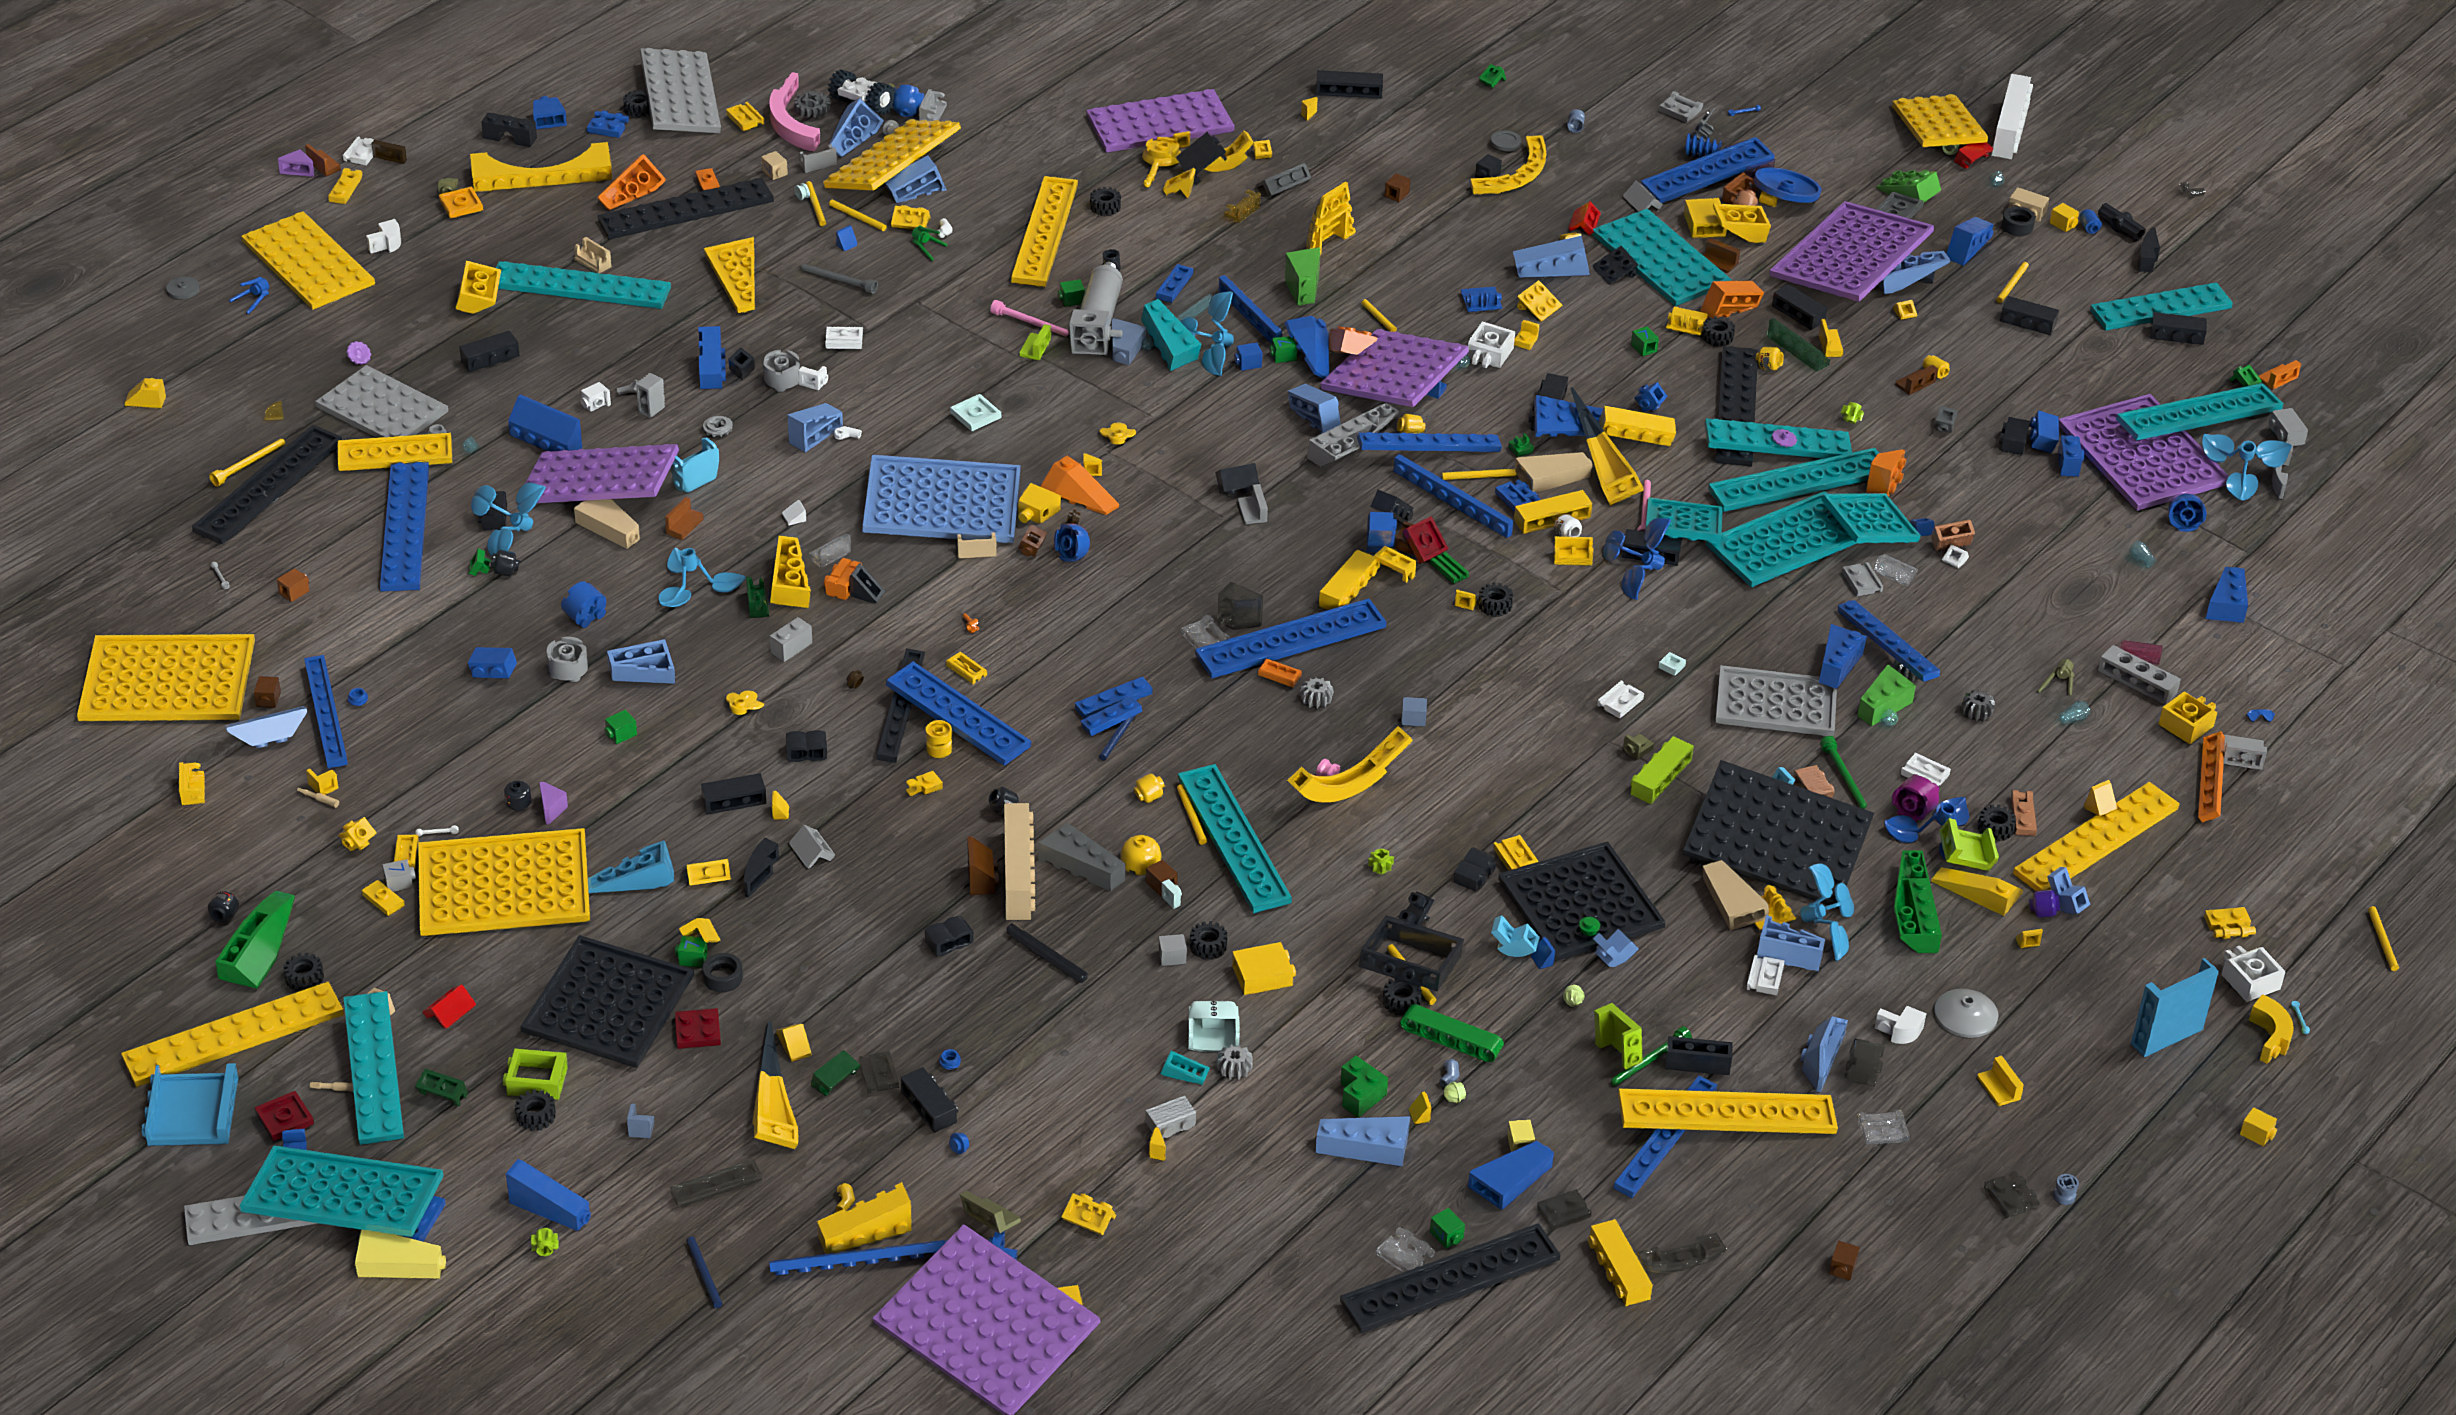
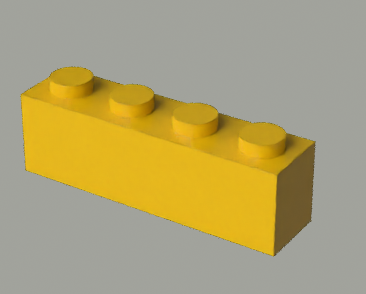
(1638, 426)
(1545, 512)
(1348, 580)
(1620, 1262)

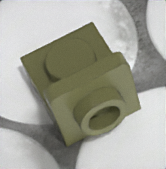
(447, 185)
(1637, 746)

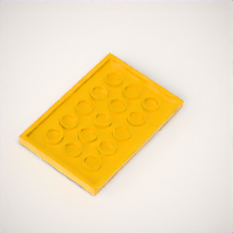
(1939, 121)

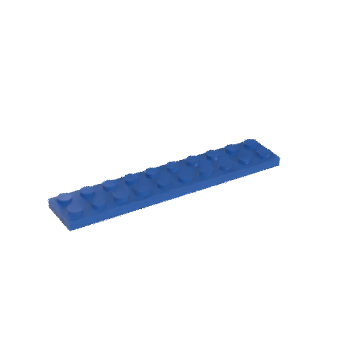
(405, 527)
(1290, 638)

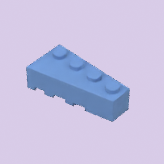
(1364, 1138)

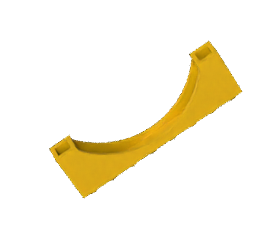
(495, 175)

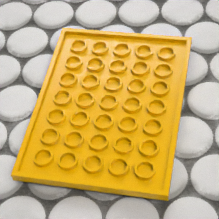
(166, 677)
(503, 882)

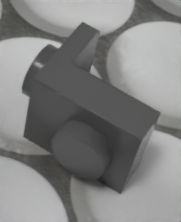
(1945, 419)

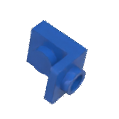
(294, 1139)

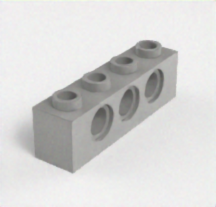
(2139, 674)

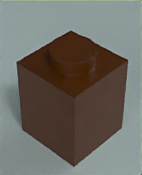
(1397, 187)
(267, 691)
(1159, 873)
(1844, 1260)

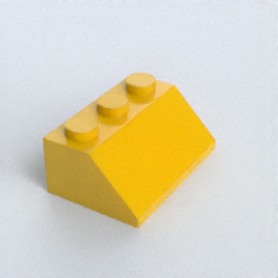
(477, 287)

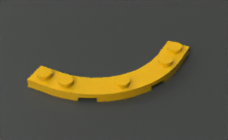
(1523, 175)

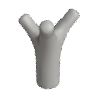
(628, 389)

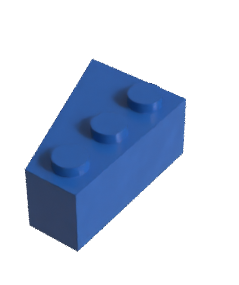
(1968, 239)
(711, 358)

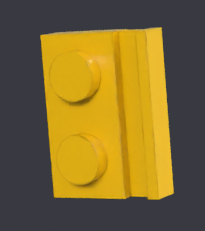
(744, 116)
(1514, 853)

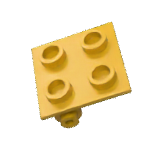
(1538, 301)
(1686, 321)
(1777, 908)

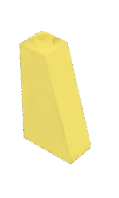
(397, 1257)

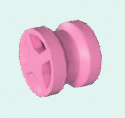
(1325, 768)

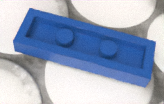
(1174, 283)
(1111, 716)

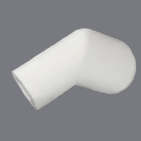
(945, 228)
(846, 432)

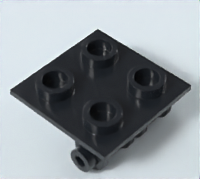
(1616, 265)

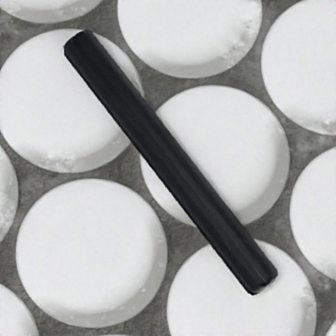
(1047, 953)

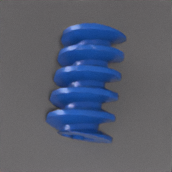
(1701, 147)

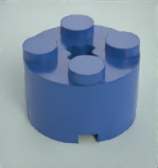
(584, 604)

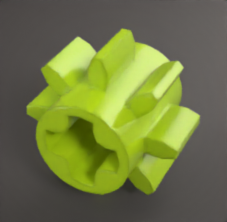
(1852, 412)
(1380, 861)
(544, 1242)

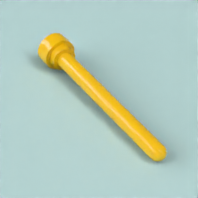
(219, 476)

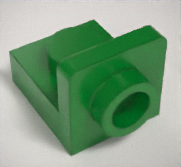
(1492, 75)
(2246, 376)

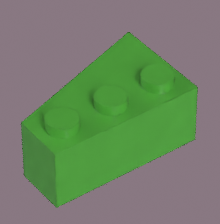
(1887, 692)

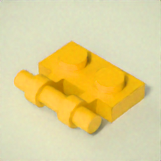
(2229, 922)

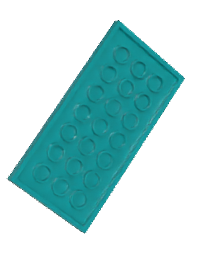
(1662, 256)
(1782, 541)
(342, 1191)

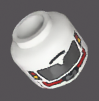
(1567, 526)

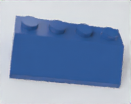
(544, 426)

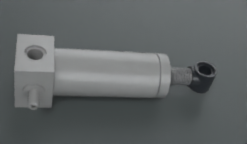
(1091, 324)

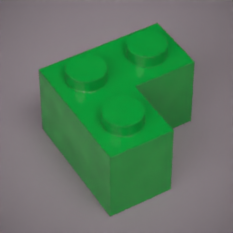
(1362, 1085)

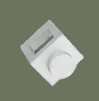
(595, 397)

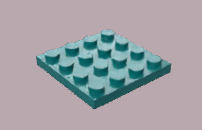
(1871, 518)
(1687, 519)

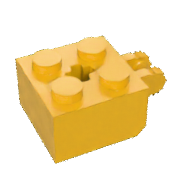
(2188, 717)

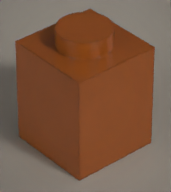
(293, 585)

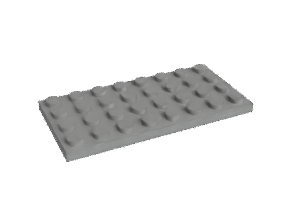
(680, 90)

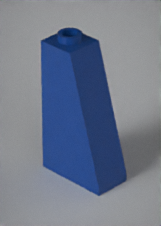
(1511, 1174)
(545, 1197)

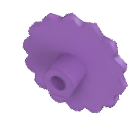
(358, 353)
(1784, 438)

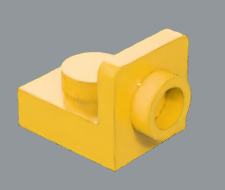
(1527, 336)

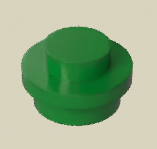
(1589, 926)

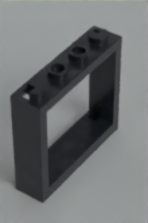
(1415, 936)

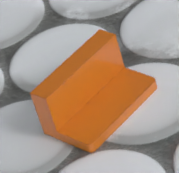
(2281, 374)

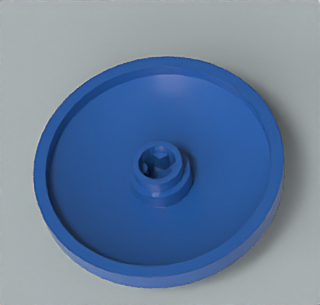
(1787, 185)

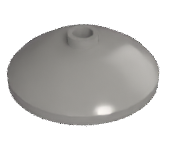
(1966, 1013)

